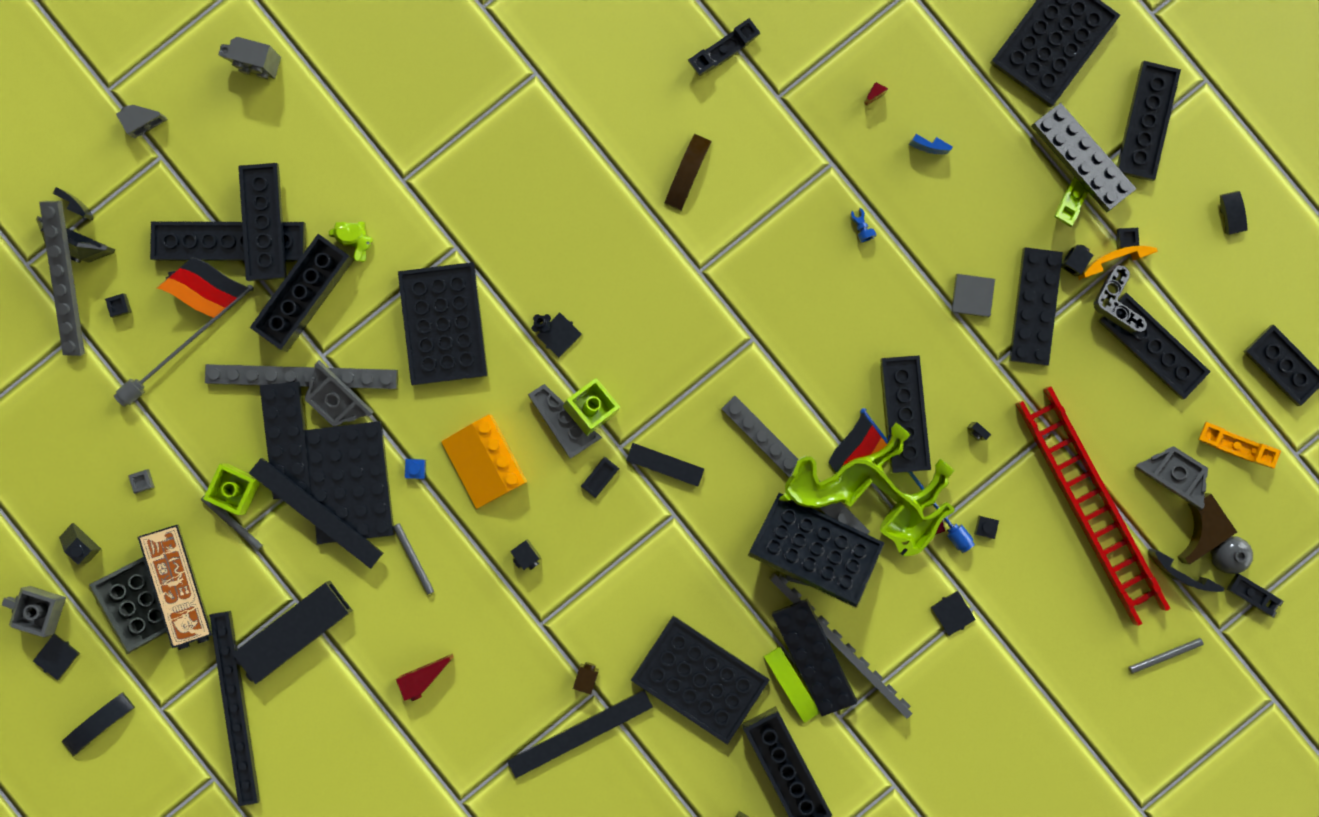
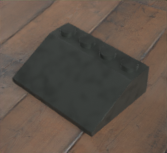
(130, 605)

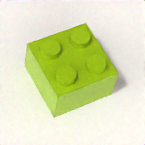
(591, 406)
(232, 489)

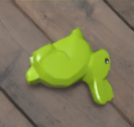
(352, 235)

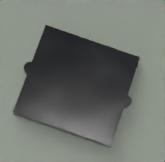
(560, 335)
(953, 613)
(56, 657)

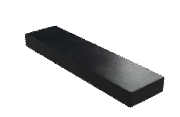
(665, 464)

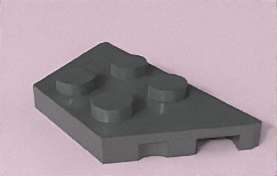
(333, 398)
(1178, 474)

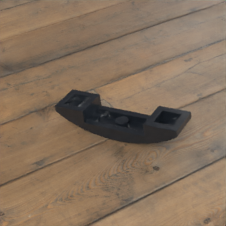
(724, 48)
(1164, 563)
(97, 723)

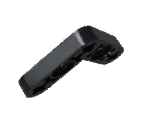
(1113, 305)

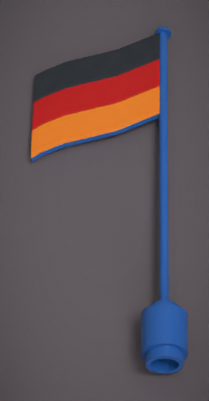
(868, 439)

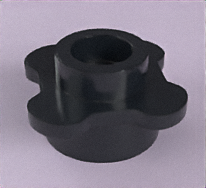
(545, 326)

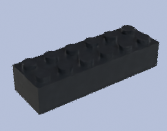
(302, 293)
(785, 766)

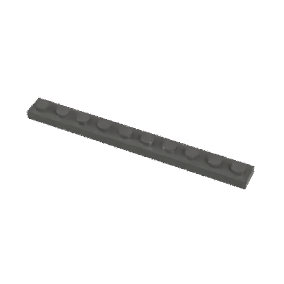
(277, 374)
(781, 455)
(860, 663)

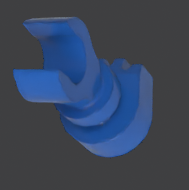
(866, 234)

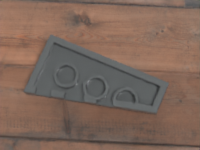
(560, 422)

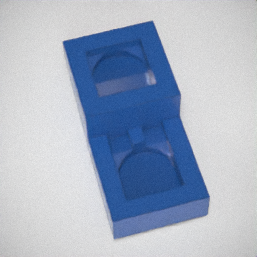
(936, 147)

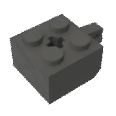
(251, 57)
(35, 611)

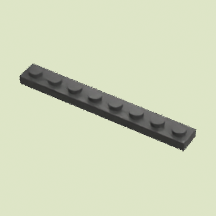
(62, 277)

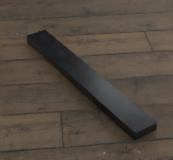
(316, 513)
(580, 733)

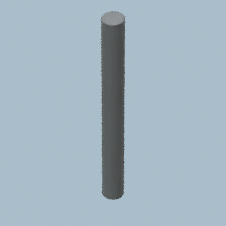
(234, 524)
(413, 558)
(1166, 655)

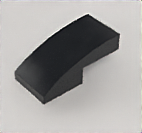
(75, 204)
(1234, 210)

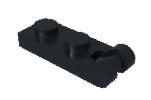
(1254, 595)

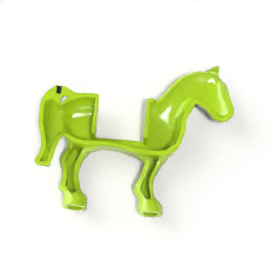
(905, 519)

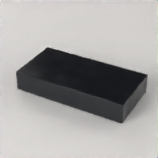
(600, 477)

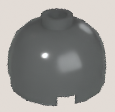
(1232, 555)

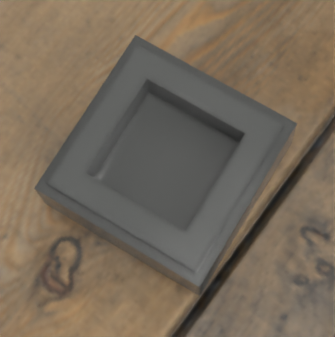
(141, 481)

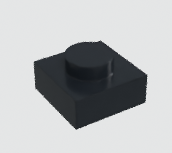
(1127, 237)
(118, 305)
(978, 431)
(986, 527)

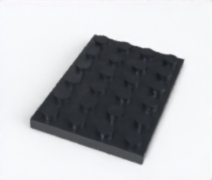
(1053, 44)
(442, 323)
(351, 477)
(817, 550)
(700, 679)

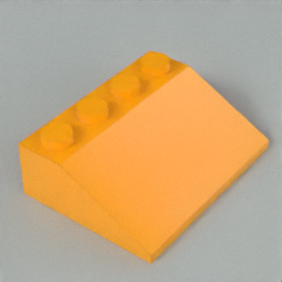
(484, 461)

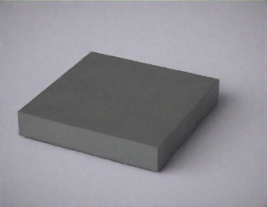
(973, 295)

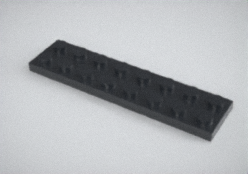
(214, 241)

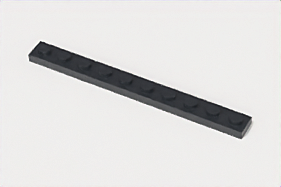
(234, 709)

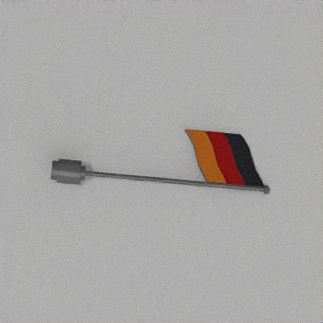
(204, 291)

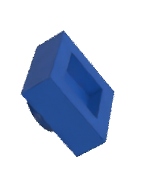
(415, 468)

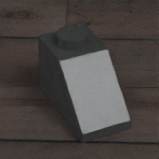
(139, 120)

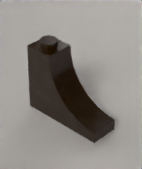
(1210, 530)

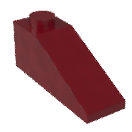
(417, 681)

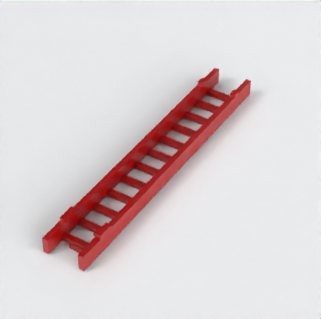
(1128, 540)

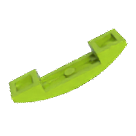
(1071, 202)
(791, 684)

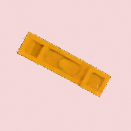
(1135, 251)
(1239, 446)

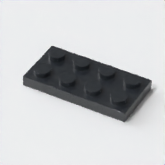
(1284, 365)

